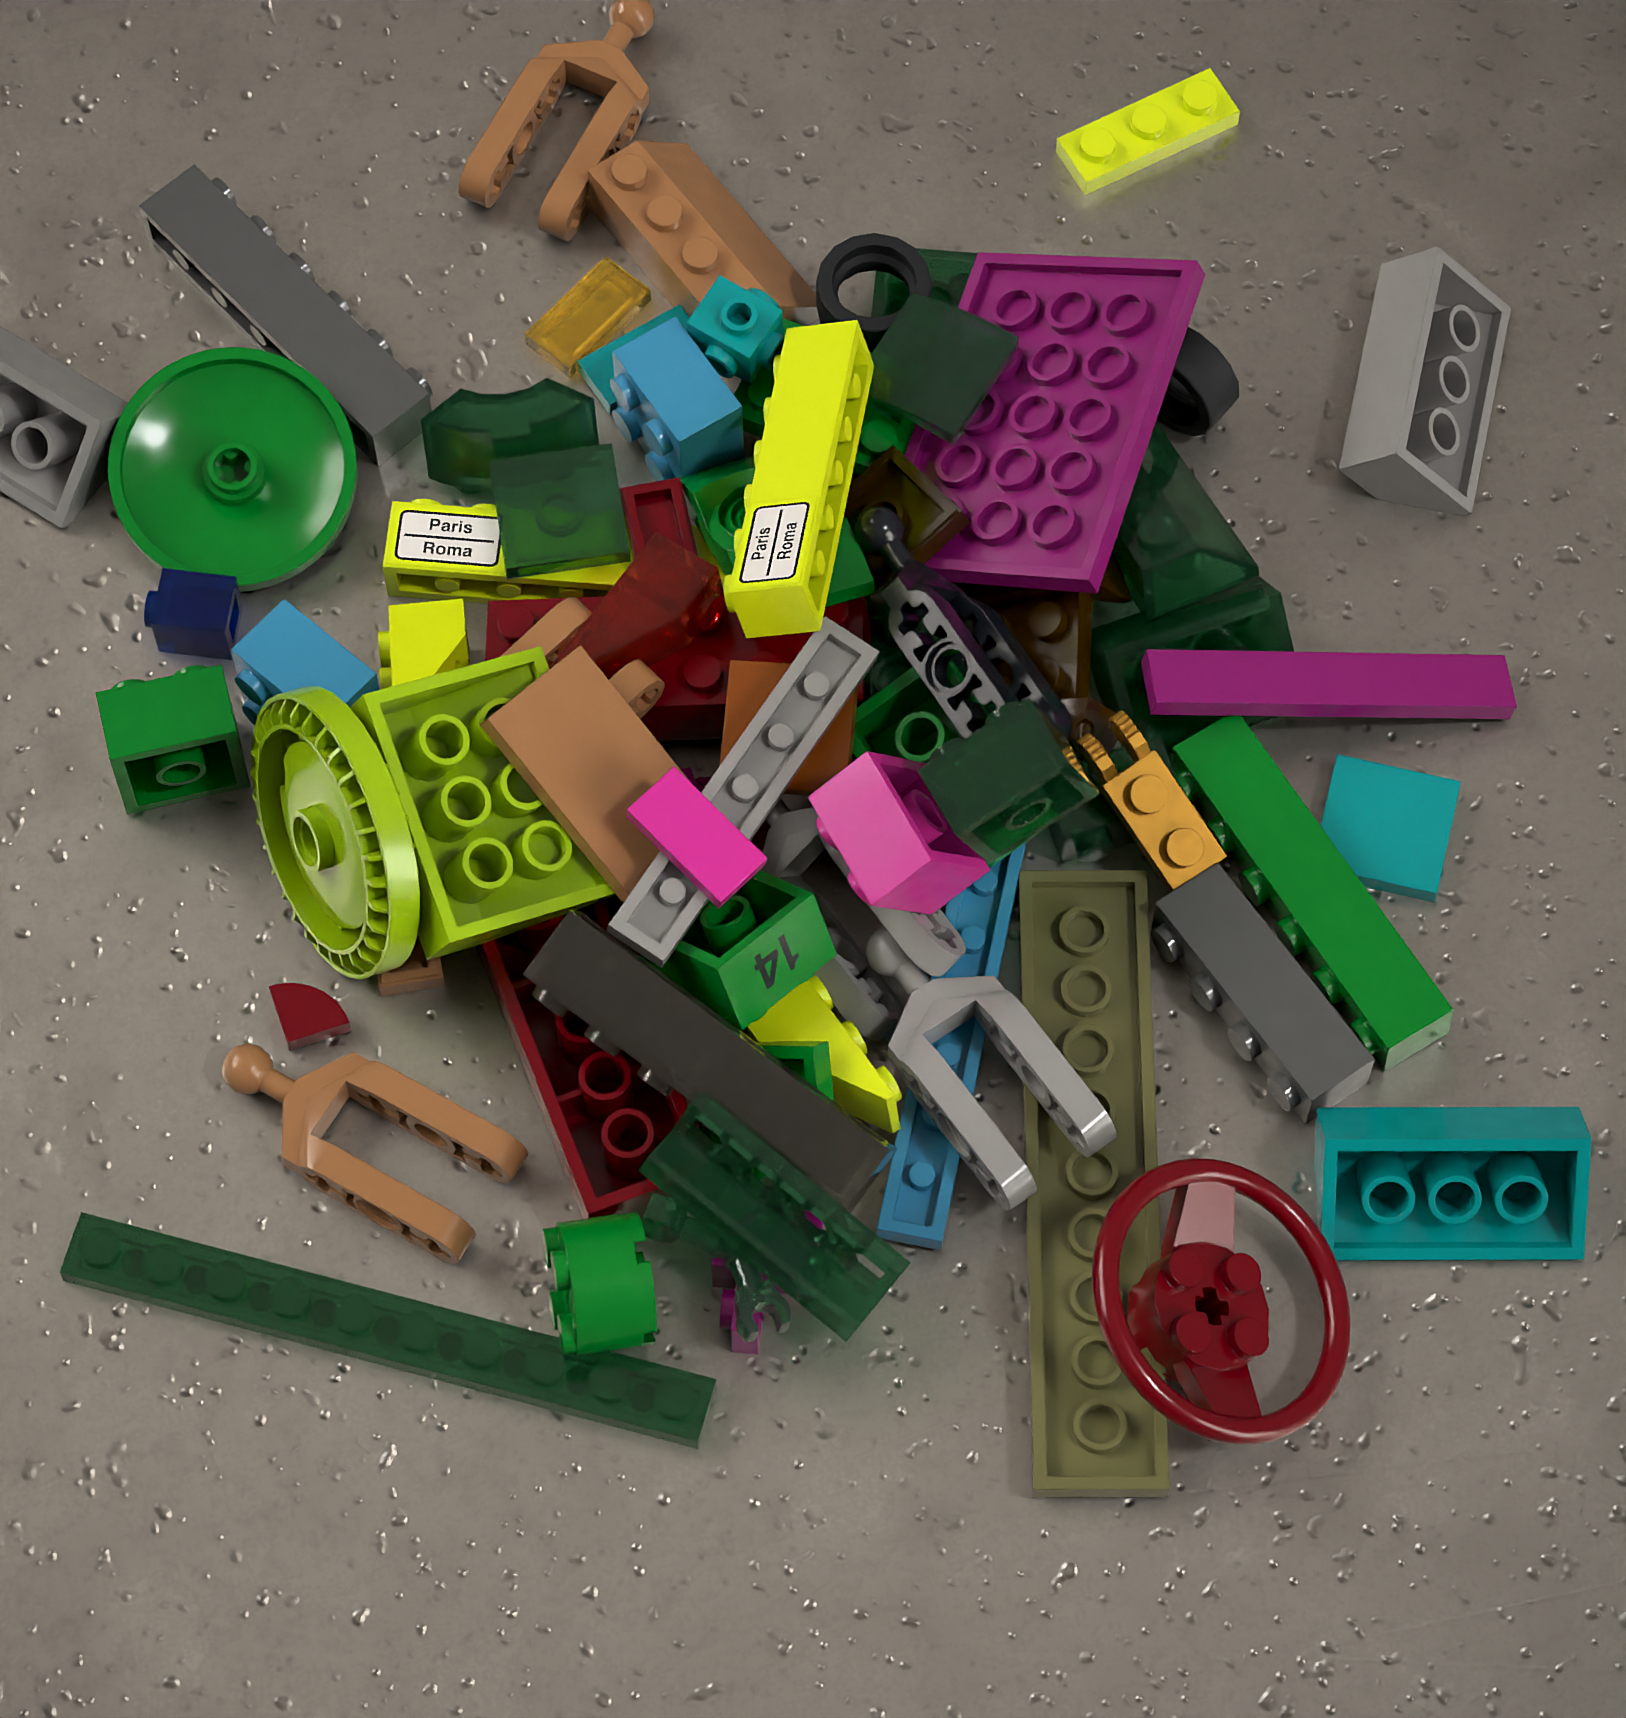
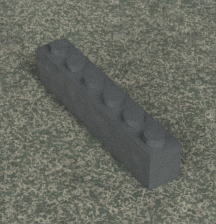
(285, 310)

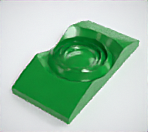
(718, 510)

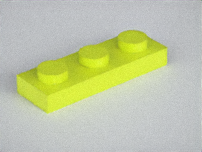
(1147, 131)

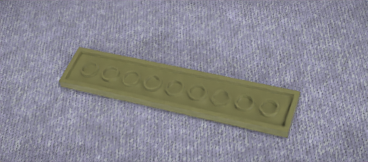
(1091, 995)

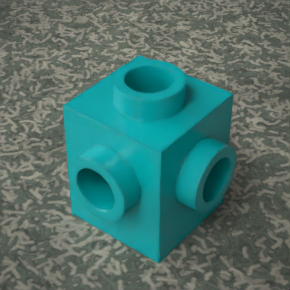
(737, 329)

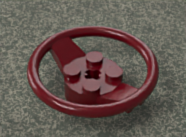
(1206, 1306)

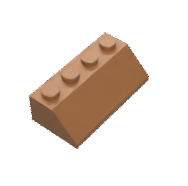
(690, 229)

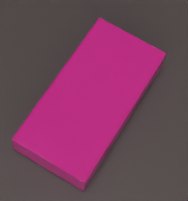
(696, 837)

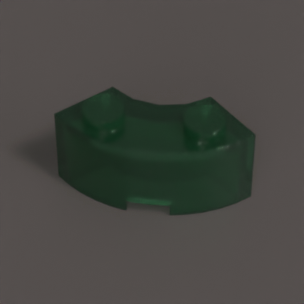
(479, 428)

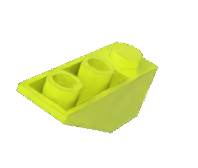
(423, 641)
(857, 1085)

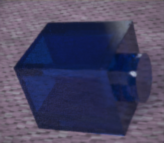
(195, 613)

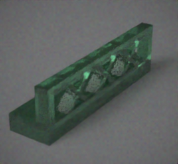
(770, 1222)

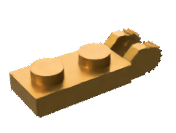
(1152, 806)

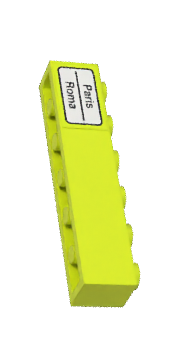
(800, 481)
(459, 554)

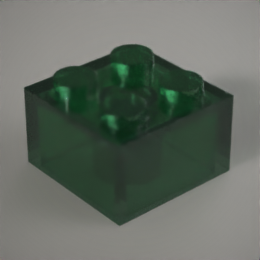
(1007, 779)

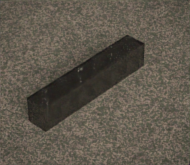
(697, 1050)

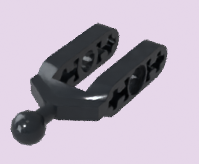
(922, 592)

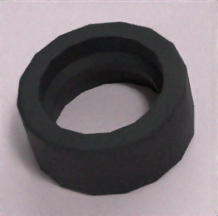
(867, 254)
(1199, 387)

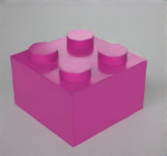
(894, 836)

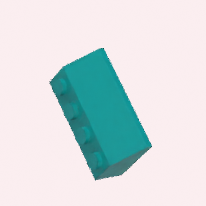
(1452, 1182)

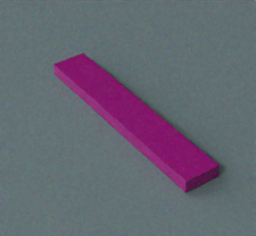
(1327, 684)

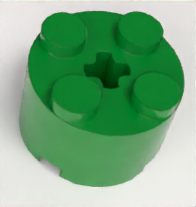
(601, 1284)

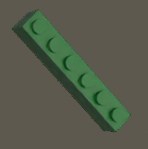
(1310, 892)

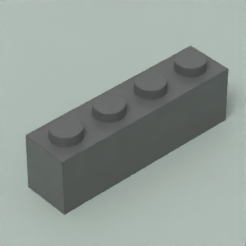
(1260, 994)

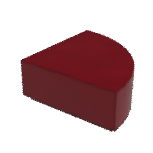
(307, 1014)

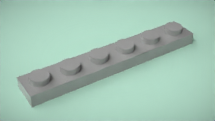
(751, 780)

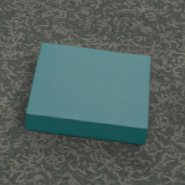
(1390, 824)

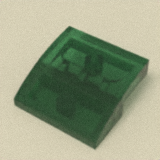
(937, 366)

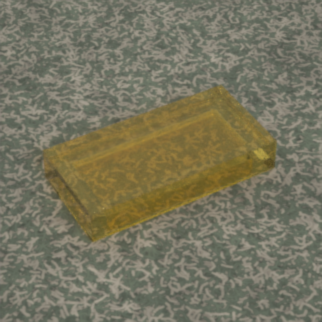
(588, 316)

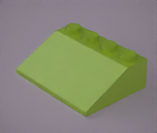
(480, 833)

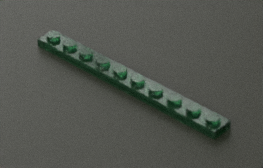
(388, 1330)

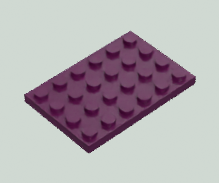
(1067, 419)

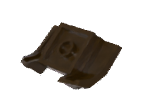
(1057, 637)

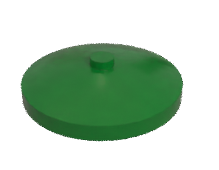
(233, 467)

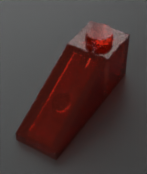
(651, 608)

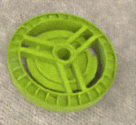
(335, 831)

